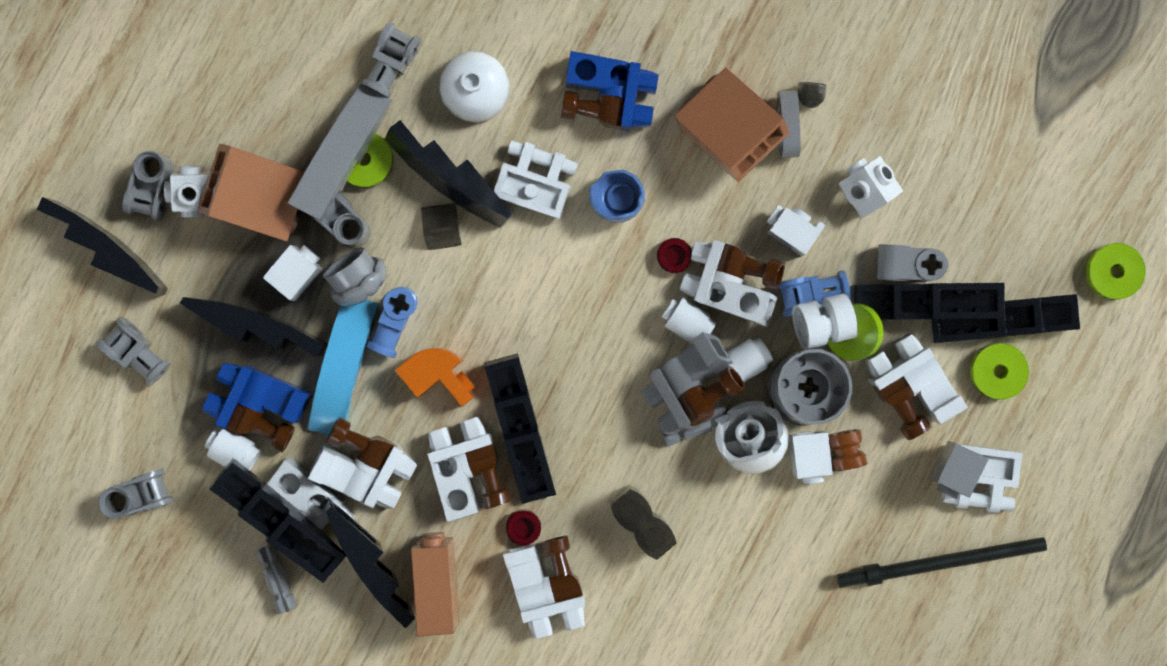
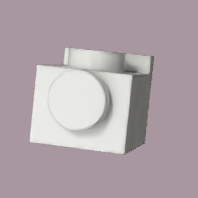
(793, 229)

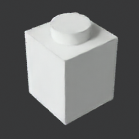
(294, 272)
(810, 456)

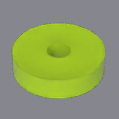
(378, 168)
(1099, 271)
(868, 339)
(1015, 371)

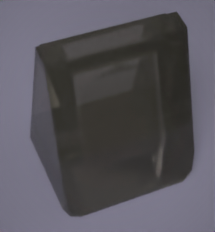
(441, 226)

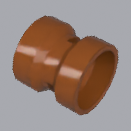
(846, 447)

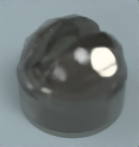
(811, 93)

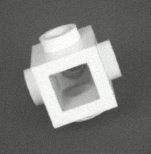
(870, 185)
(176, 191)

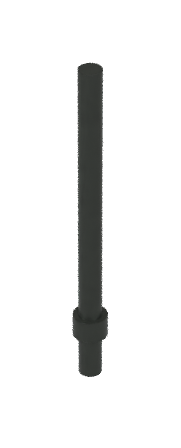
(875, 574)

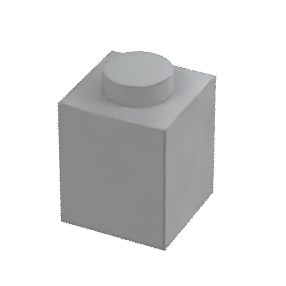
(958, 470)

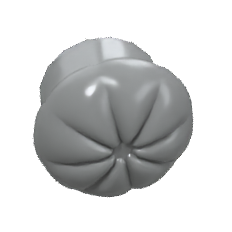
(355, 277)

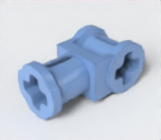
(812, 289)
(392, 322)

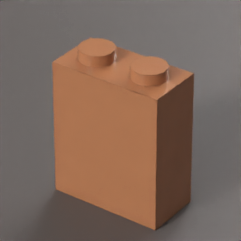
(732, 124)
(251, 192)
(435, 585)

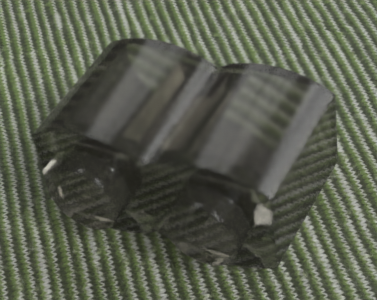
(649, 528)

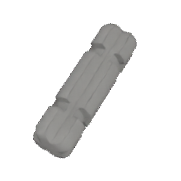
(720, 415)
(276, 579)

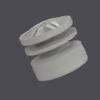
(829, 383)

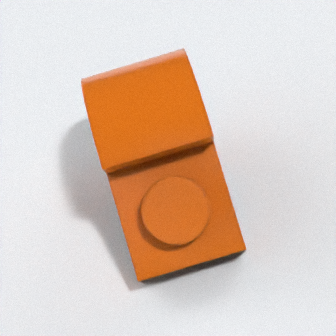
(436, 365)

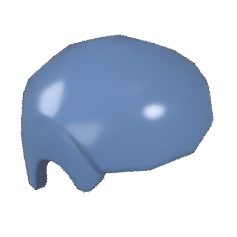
(617, 196)

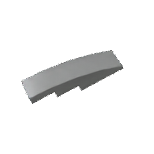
(340, 152)

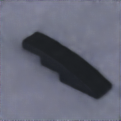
(459, 183)
(110, 251)
(934, 300)
(1021, 318)
(242, 322)
(520, 428)
(278, 520)
(363, 554)

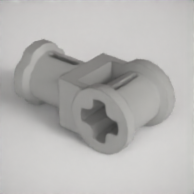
(391, 58)
(131, 349)

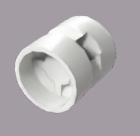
(829, 320)

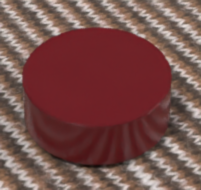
(674, 255)
(523, 527)

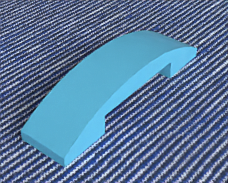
(341, 365)

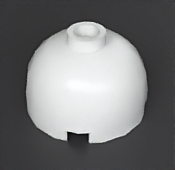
(474, 86)
(753, 437)

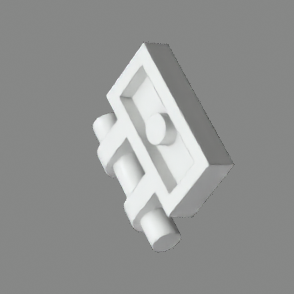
(533, 190)
(1000, 471)

